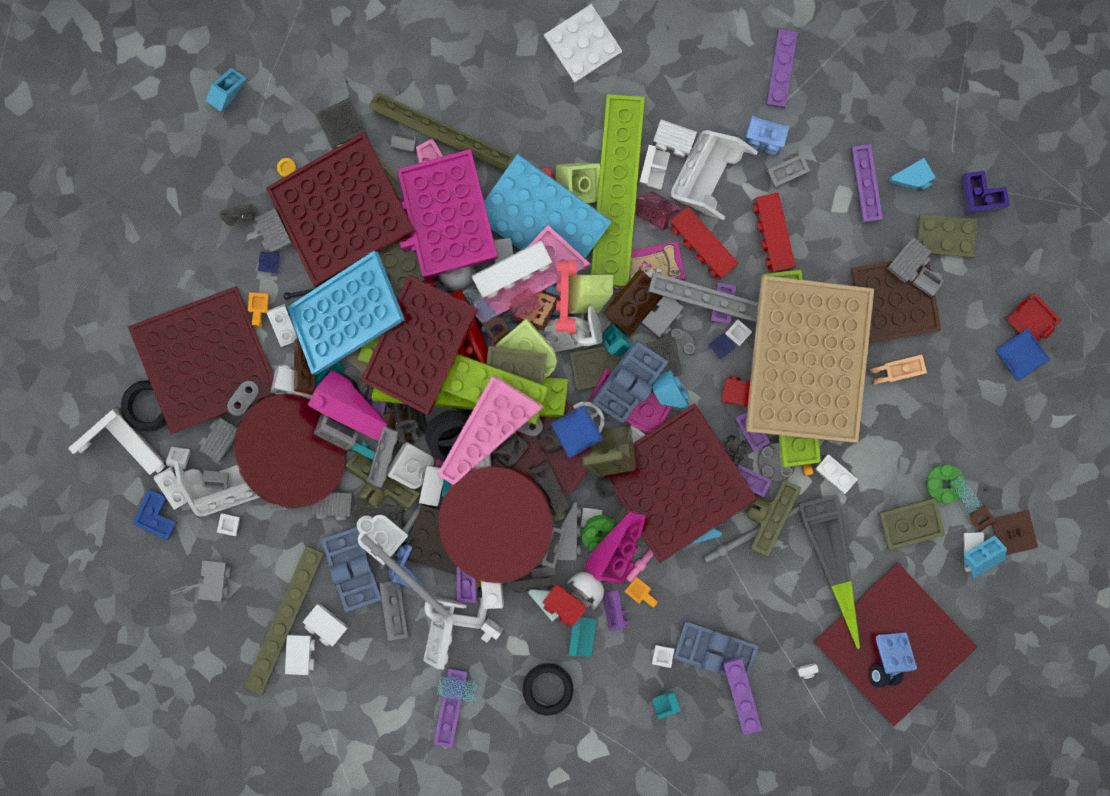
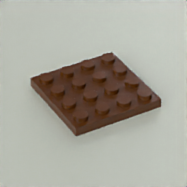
(897, 306)

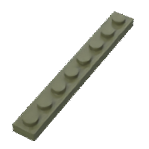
(440, 131)
(284, 620)

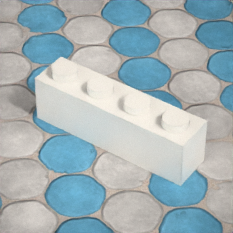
(512, 269)

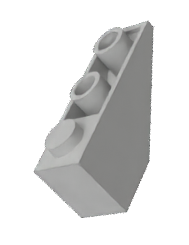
(569, 549)

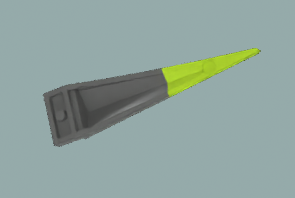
(826, 529)

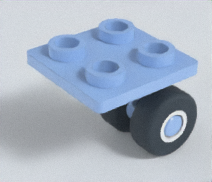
(896, 659)

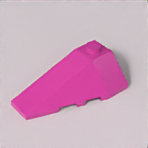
(342, 402)
(614, 555)

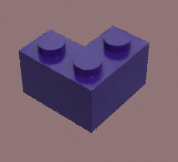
(980, 198)

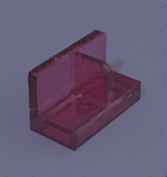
(655, 209)

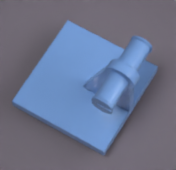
(402, 553)

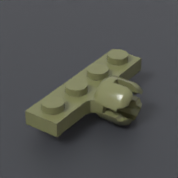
(392, 489)
(772, 517)

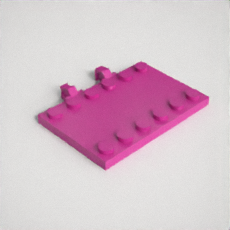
(447, 214)

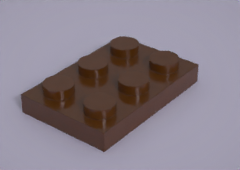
(632, 303)

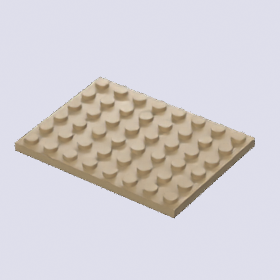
(809, 359)

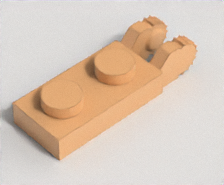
(901, 369)

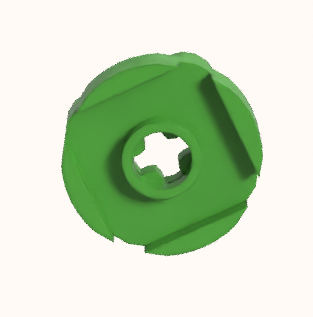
(934, 483)
(593, 525)

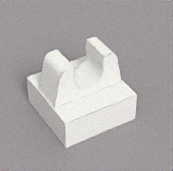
(491, 630)

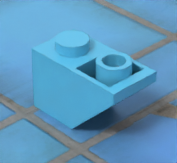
(669, 390)

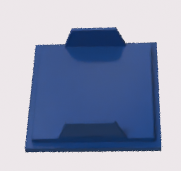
(1022, 354)
(577, 431)

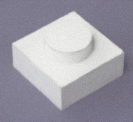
(738, 332)
(179, 454)
(588, 513)
(228, 524)
(663, 656)
(807, 671)

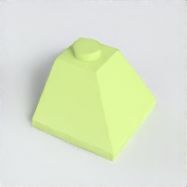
(580, 179)

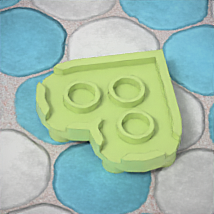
(528, 338)

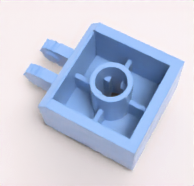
(766, 135)

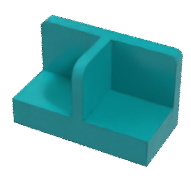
(616, 340)
(666, 704)

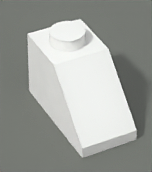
(284, 382)

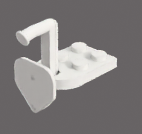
(563, 341)
(440, 629)

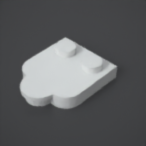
(410, 465)
(381, 531)

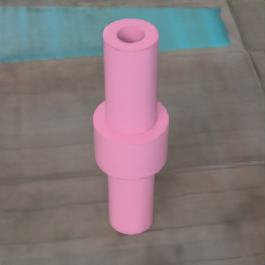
(640, 565)

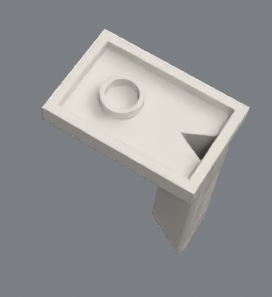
(127, 436)

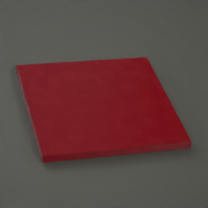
(340, 209)
(201, 358)
(681, 483)
(893, 607)

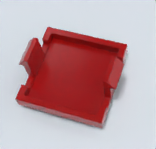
(1035, 316)

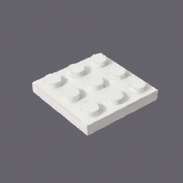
(583, 43)

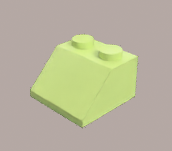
(589, 291)

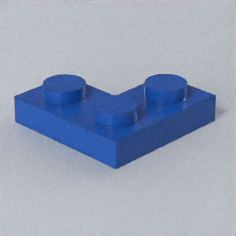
(150, 518)

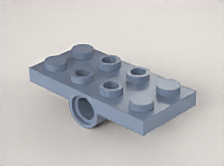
(630, 381)
(351, 570)
(711, 648)

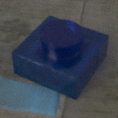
(268, 262)
(721, 346)

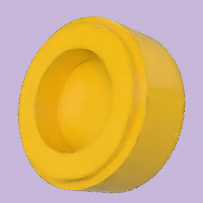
(286, 166)

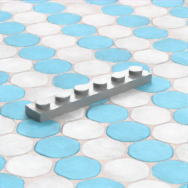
(703, 297)

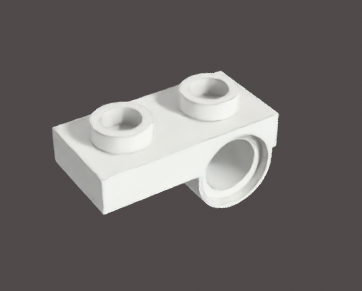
(282, 325)
(168, 484)

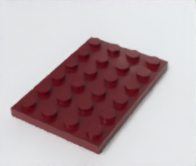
(420, 351)

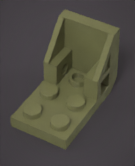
(613, 453)

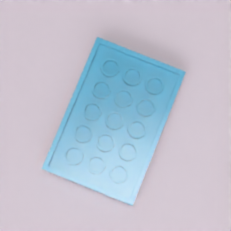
(530, 200)
(345, 313)

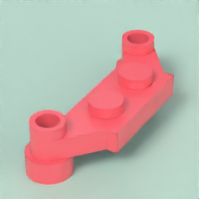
(565, 324)

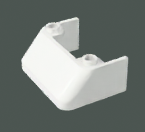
(705, 168)
(211, 500)

